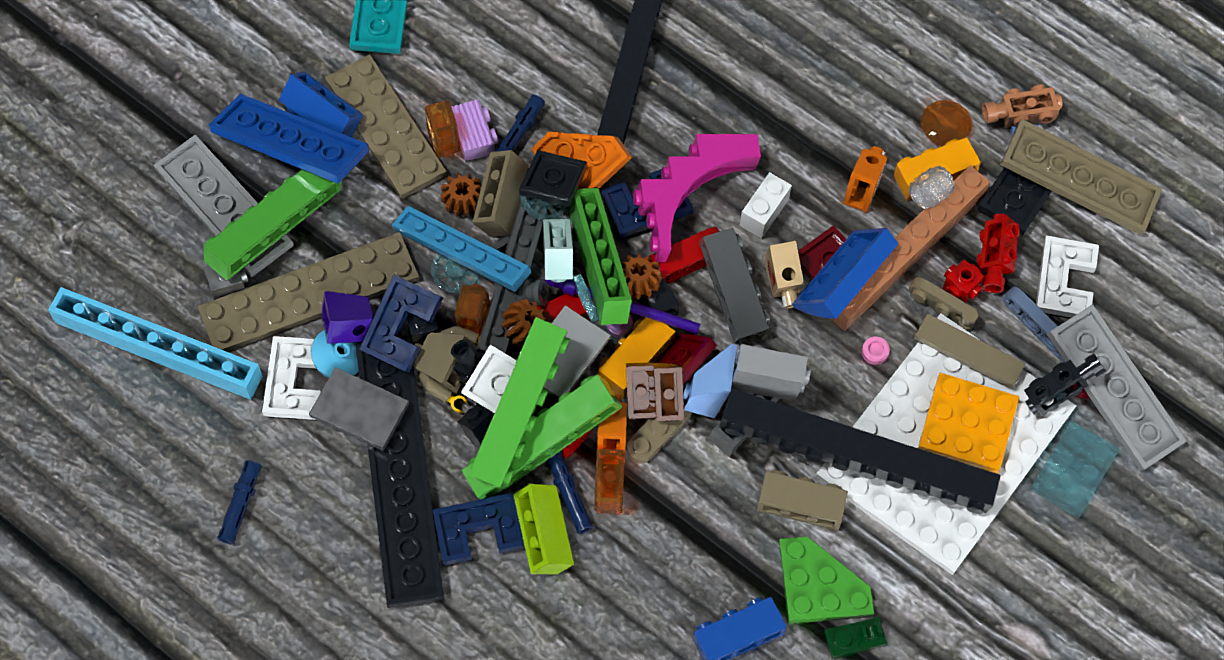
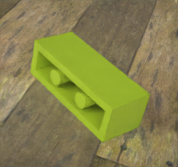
(543, 529)

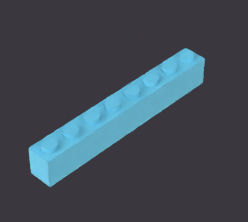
(155, 343)

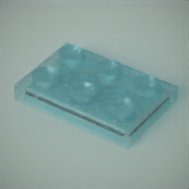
(1074, 469)

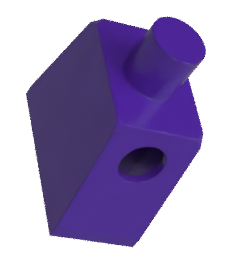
(346, 317)

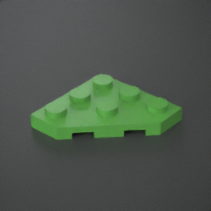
(819, 585)

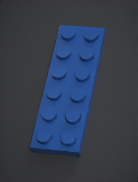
(289, 138)

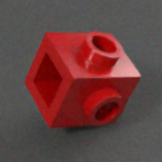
(963, 281)

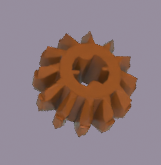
(461, 185)
(641, 275)
(520, 318)

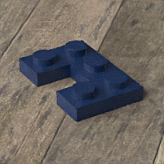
(626, 215)
(383, 333)
(492, 512)

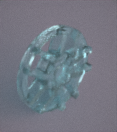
(585, 298)

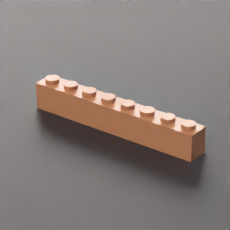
(916, 241)

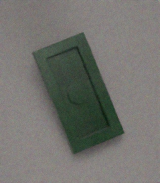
(855, 638)

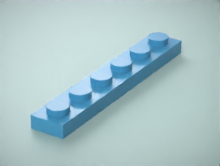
(462, 248)

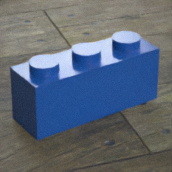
(318, 104)
(739, 630)

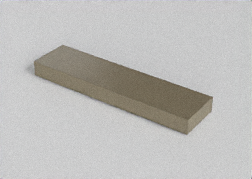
(969, 351)

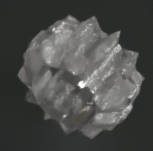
(931, 187)

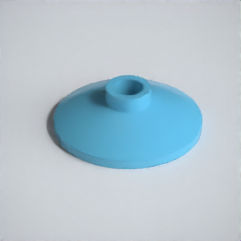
(327, 357)

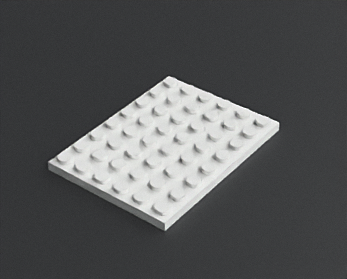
(899, 413)

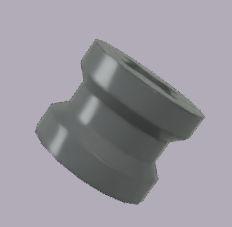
(534, 291)

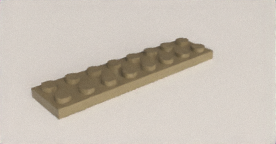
(299, 295)

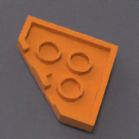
(602, 153)

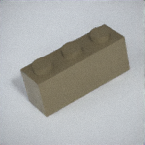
(500, 193)
(802, 500)

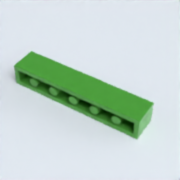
(267, 222)
(600, 257)
(519, 402)
(556, 429)

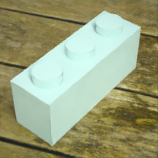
(557, 249)

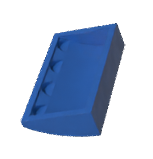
(846, 273)

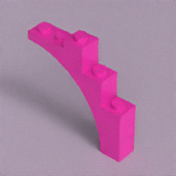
(708, 158)

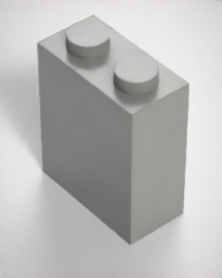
(770, 372)

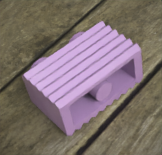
(473, 131)

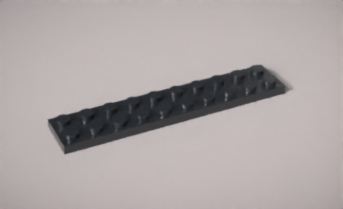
(403, 495)

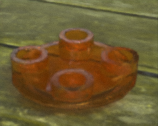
(945, 121)

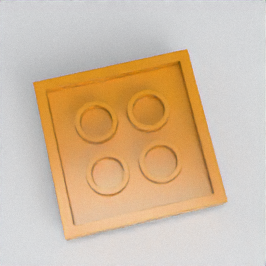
(968, 422)

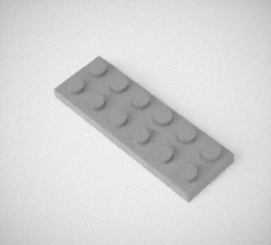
(213, 194)
(1119, 392)

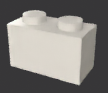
(765, 205)

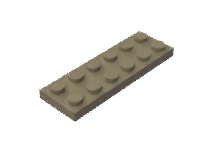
(387, 127)
(1081, 176)

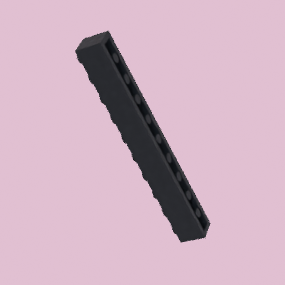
(859, 451)

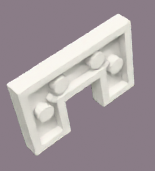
(1057, 259)
(280, 396)

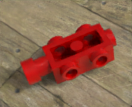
(998, 251)

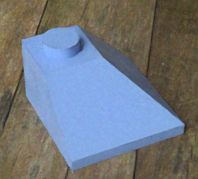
(710, 384)

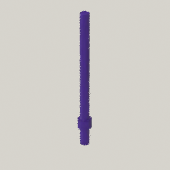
(570, 288)

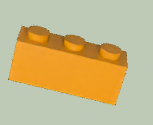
(953, 156)
(643, 345)

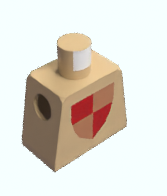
(784, 263)

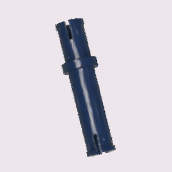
(523, 122)
(565, 482)
(242, 493)

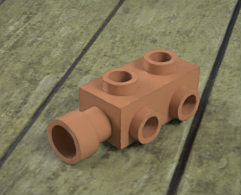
(1034, 106)

